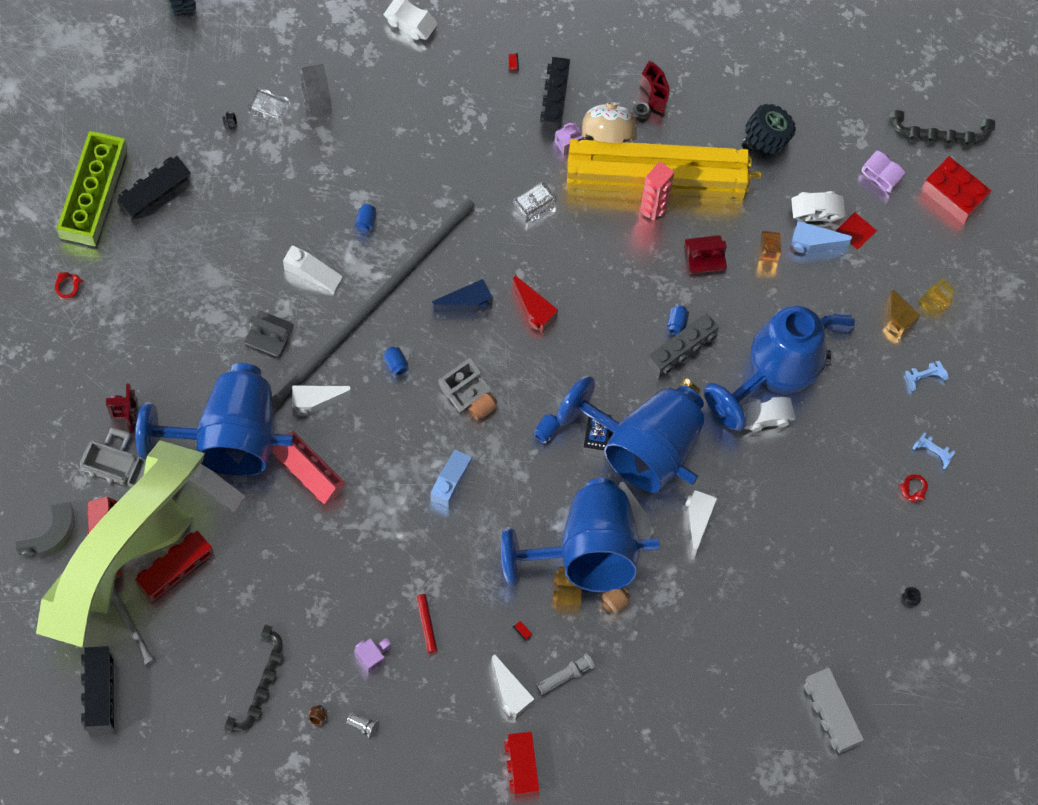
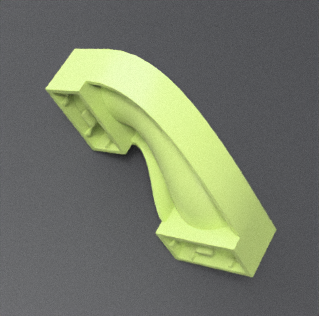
(133, 527)

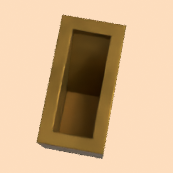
(900, 314)

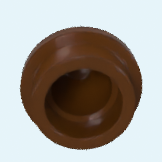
(317, 715)

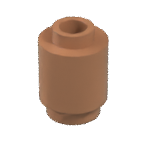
(483, 406)

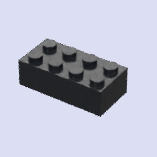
(99, 691)

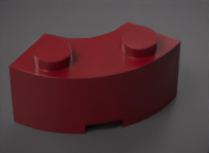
(656, 85)

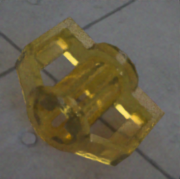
(937, 297)

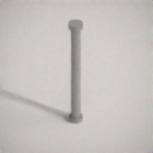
(149, 659)

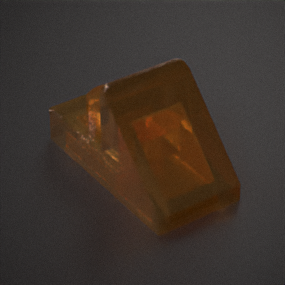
(770, 246)

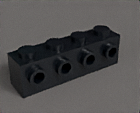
(556, 94)
(153, 187)

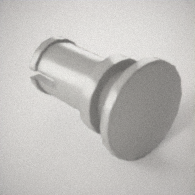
(363, 724)

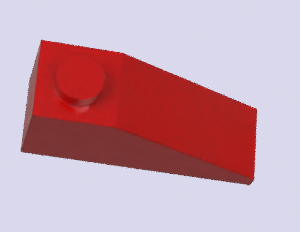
(536, 308)

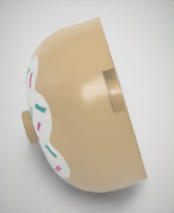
(610, 123)

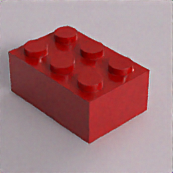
(956, 189)

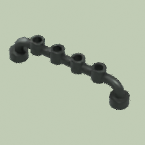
(933, 134)
(261, 691)

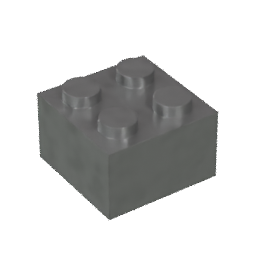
(315, 90)

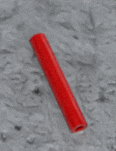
(427, 623)

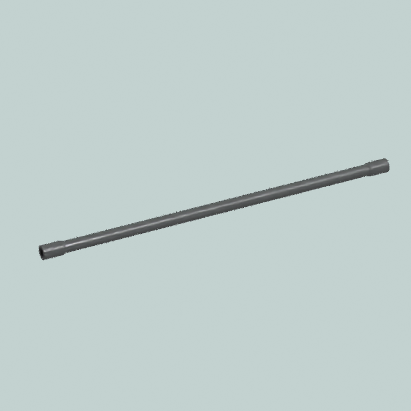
(460, 212)

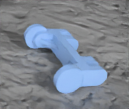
(915, 377)
(945, 456)

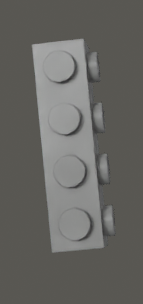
(833, 710)

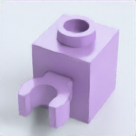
(564, 135)
(371, 654)

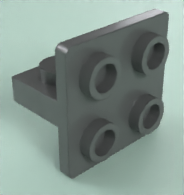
(268, 333)

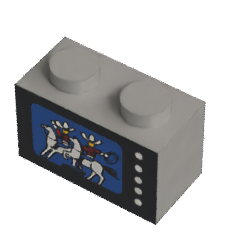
(595, 438)

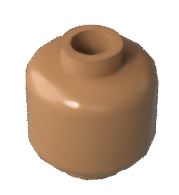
(616, 600)

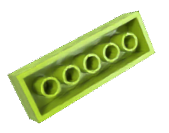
(92, 188)

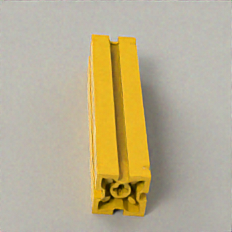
(625, 166)

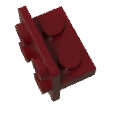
(706, 254)
(124, 407)

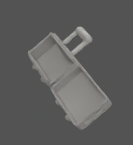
(113, 463)

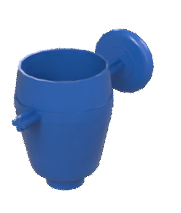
(785, 359)
(234, 417)
(656, 432)
(596, 538)

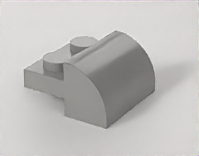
(463, 385)

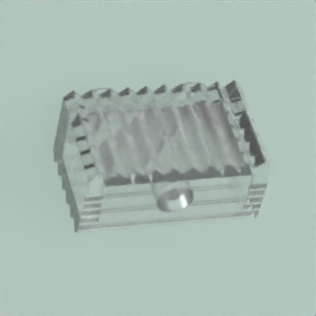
(269, 106)
(535, 202)

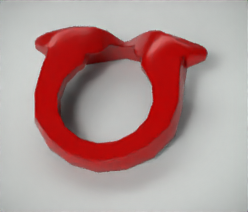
(76, 282)
(917, 495)

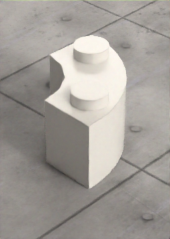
(410, 19)
(818, 207)
(771, 413)

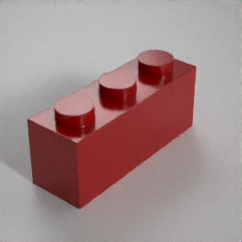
(522, 765)

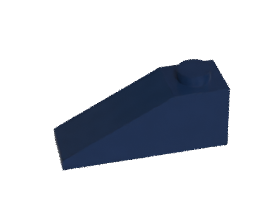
(467, 299)

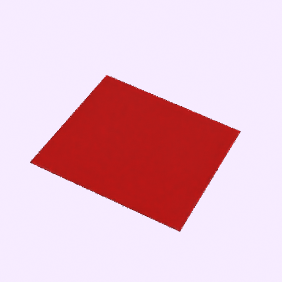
(858, 229)

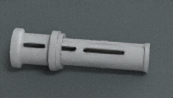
(573, 670)

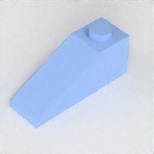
(812, 239)
(450, 478)

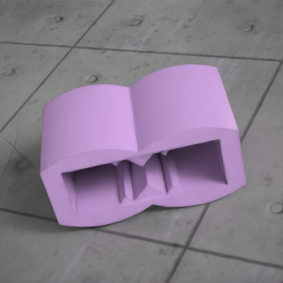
(883, 171)

